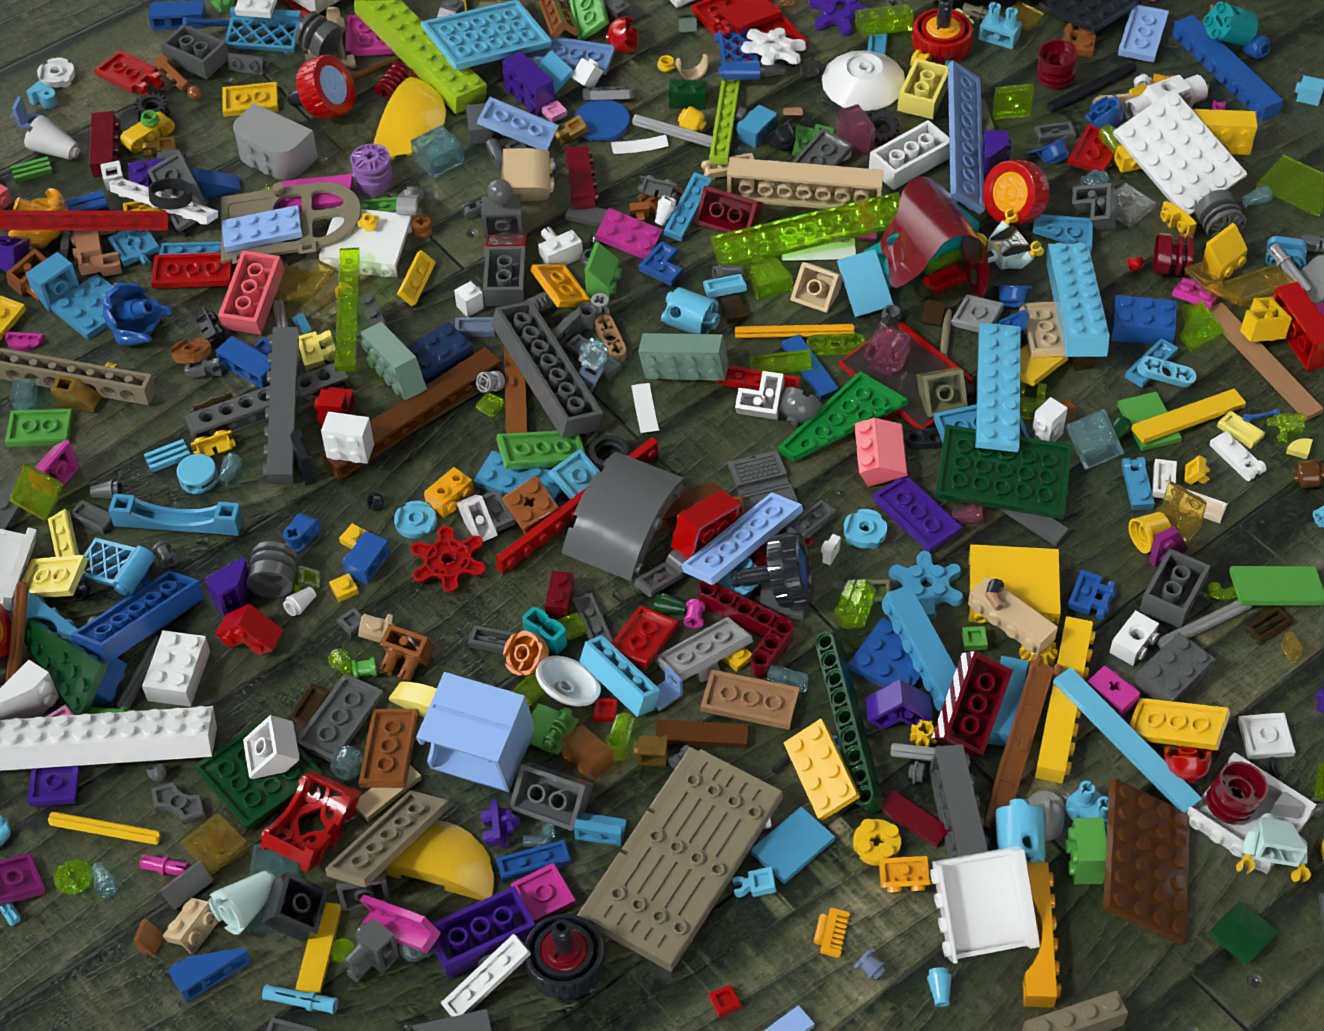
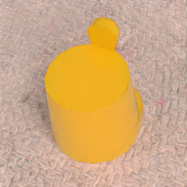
(1144, 528)

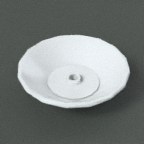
(863, 79)

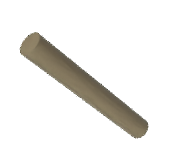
(946, 332)

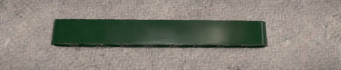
(849, 721)

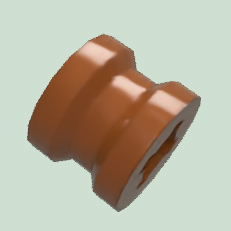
(421, 226)

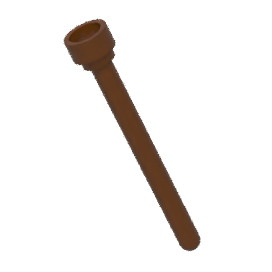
(374, 68)

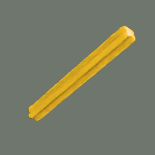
(104, 828)

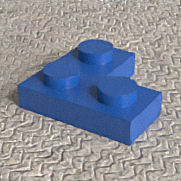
(658, 264)

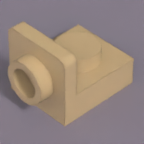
(373, 627)

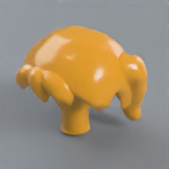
(53, 202)

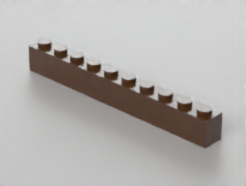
(422, 408)

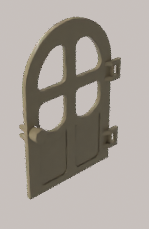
(266, 200)

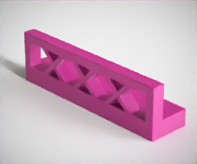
(406, 926)

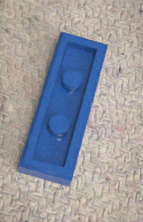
(533, 859)

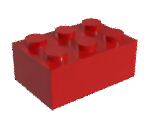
(704, 522)

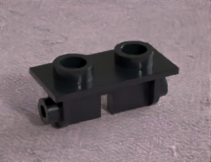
(209, 326)

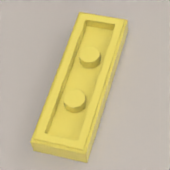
(63, 534)

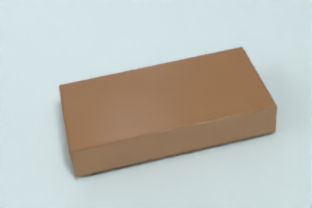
(793, 111)

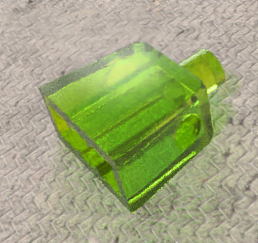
(769, 277)

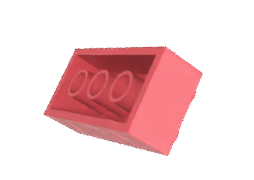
(251, 292)

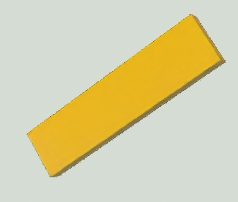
(318, 951)

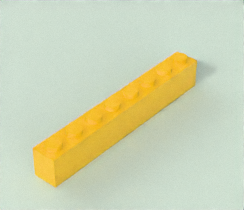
(1061, 713)

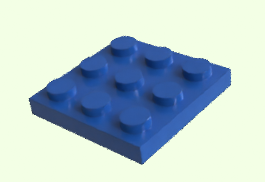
(884, 658)

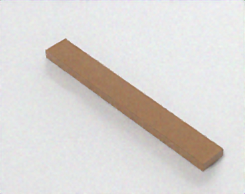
(1267, 364)

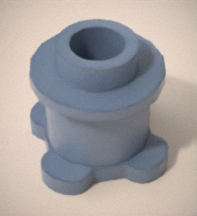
(871, 965)

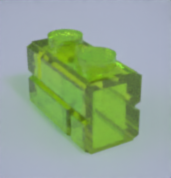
(855, 603)

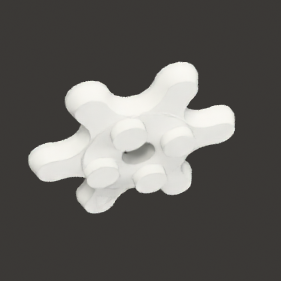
(773, 46)

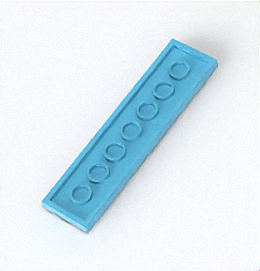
(998, 387)

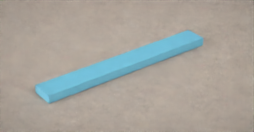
(1127, 740)

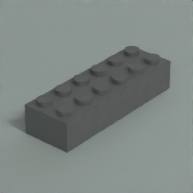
(957, 802)

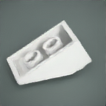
(27, 693)

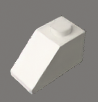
(477, 517)

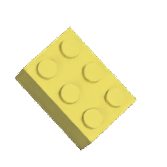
(923, 89)

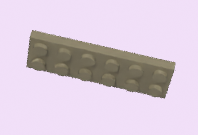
(387, 838)

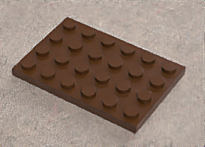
(1147, 862)

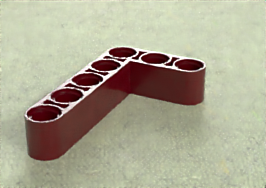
(752, 621)

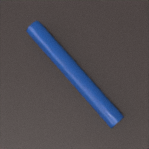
(206, 22)

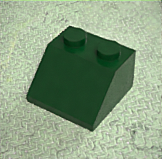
(687, 94)

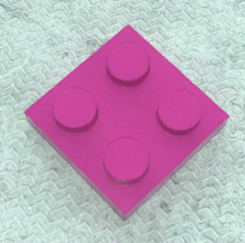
(544, 893)

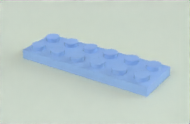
(742, 538)

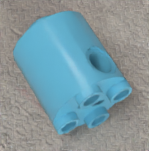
(690, 312)
(1022, 827)

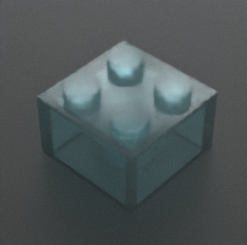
(437, 151)
(1094, 439)

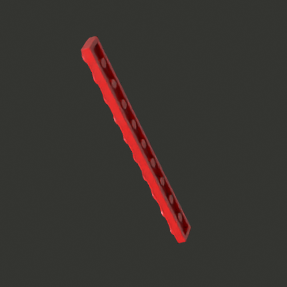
(83, 220)
(559, 519)

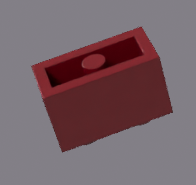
(559, 594)

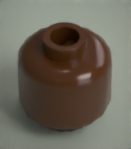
(1309, 474)

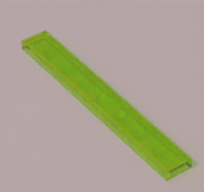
(347, 310)

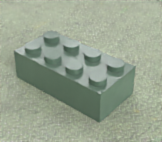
(683, 356)
(393, 361)

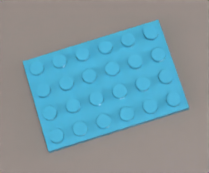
(486, 34)

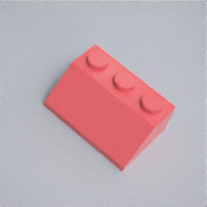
(880, 451)

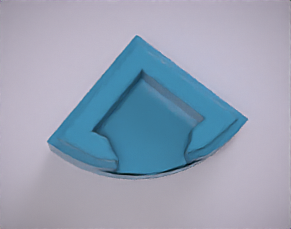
(301, 320)

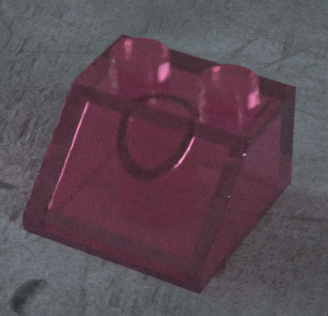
(856, 129)

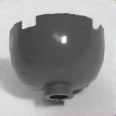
(798, 407)

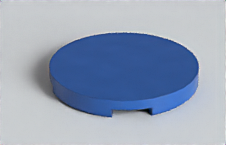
(604, 120)

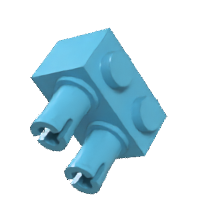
(999, 29)
(1087, 804)

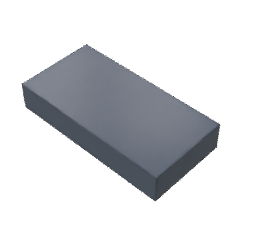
(475, 326)

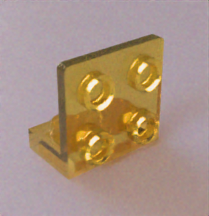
(1183, 510)

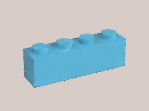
(619, 675)

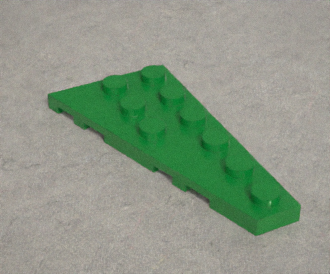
(855, 402)

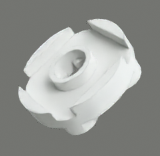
(48, 75)

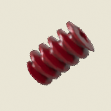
(391, 80)

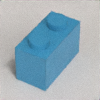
(756, 126)

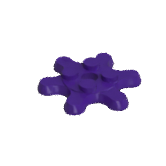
(840, 17)

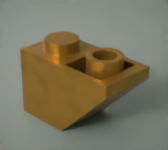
(74, 394)

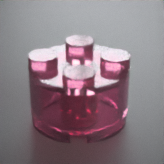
(887, 350)

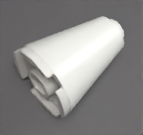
(50, 139)

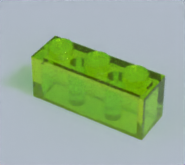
(884, 20)

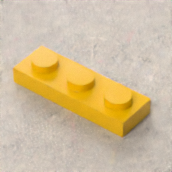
(416, 278)

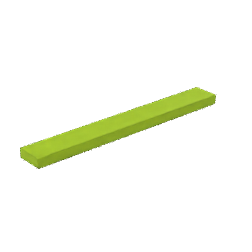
(724, 122)

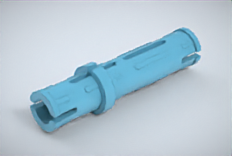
(300, 999)

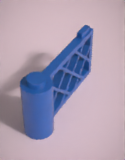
(739, 68)

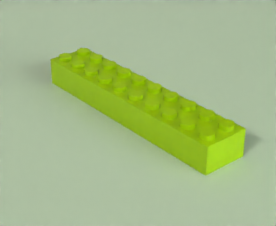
(404, 35)

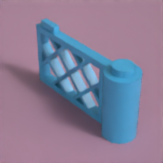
(129, 571)

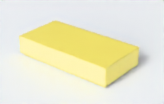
(1240, 430)

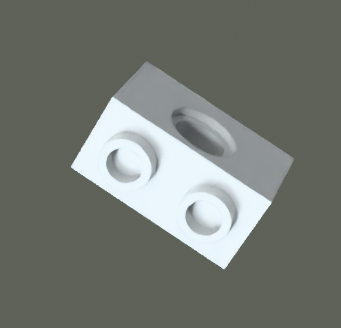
(1049, 421)
(1125, 643)

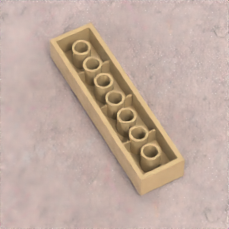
(793, 183)

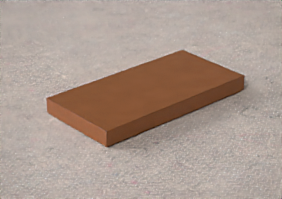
(388, 748)

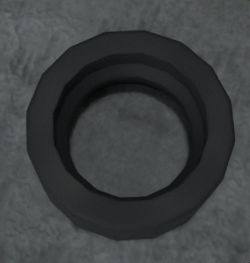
(604, 443)

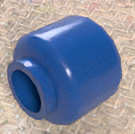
(1257, 47)

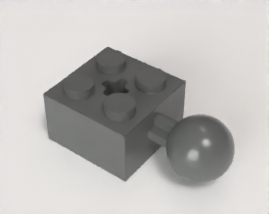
(501, 210)

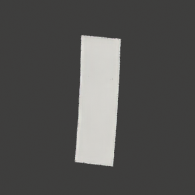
(639, 145)
(644, 407)

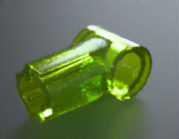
(620, 735)

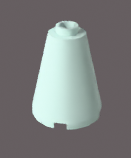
(241, 901)

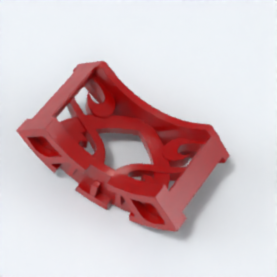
(308, 853)

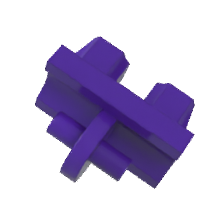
(503, 823)

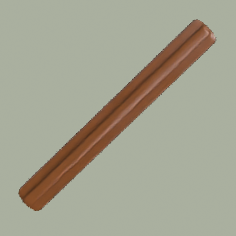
(17, 629)

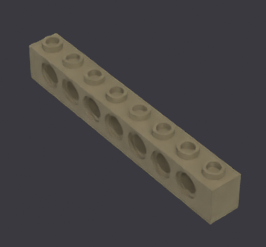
(105, 380)

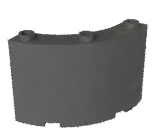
(621, 515)

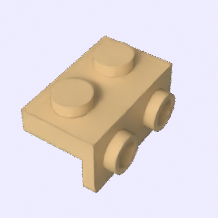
(191, 925)

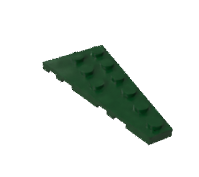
(70, 667)

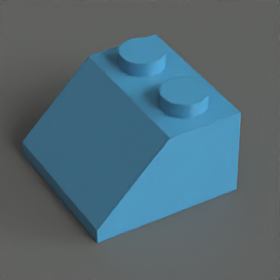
(52, 279)

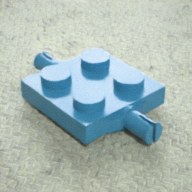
(134, 246)

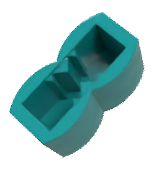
(549, 629)

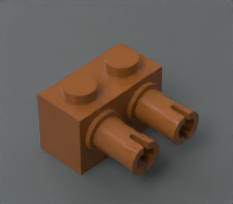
(17, 274)
(406, 645)

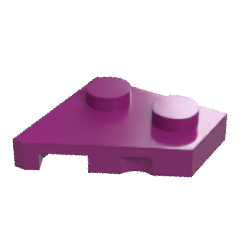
(1163, 541)

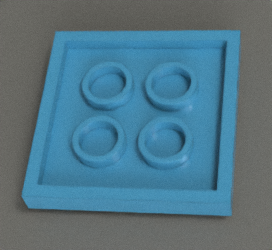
(83, 306)

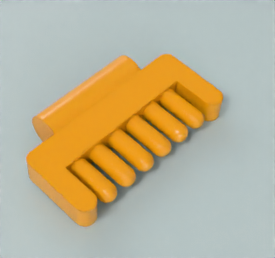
(824, 933)

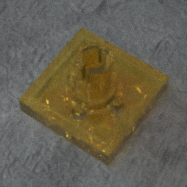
(209, 840)

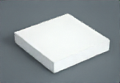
(1266, 736)

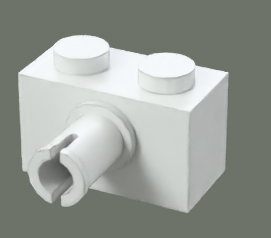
(559, 249)

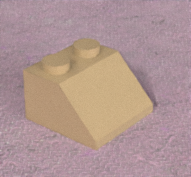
(816, 287)

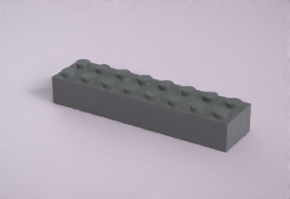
(547, 369)

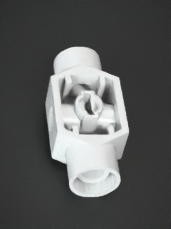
(1189, 89)

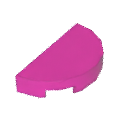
(24, 341)

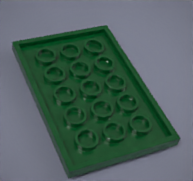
(1018, 481)

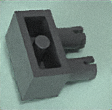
(374, 949)

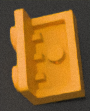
(904, 872)

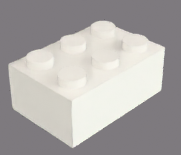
(176, 668)

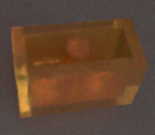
(587, 752)

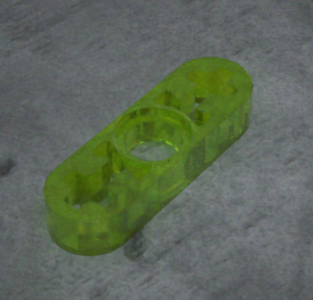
(820, 349)

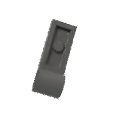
(582, 317)
(662, 575)

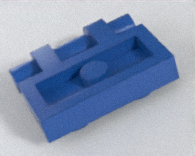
(1085, 591)

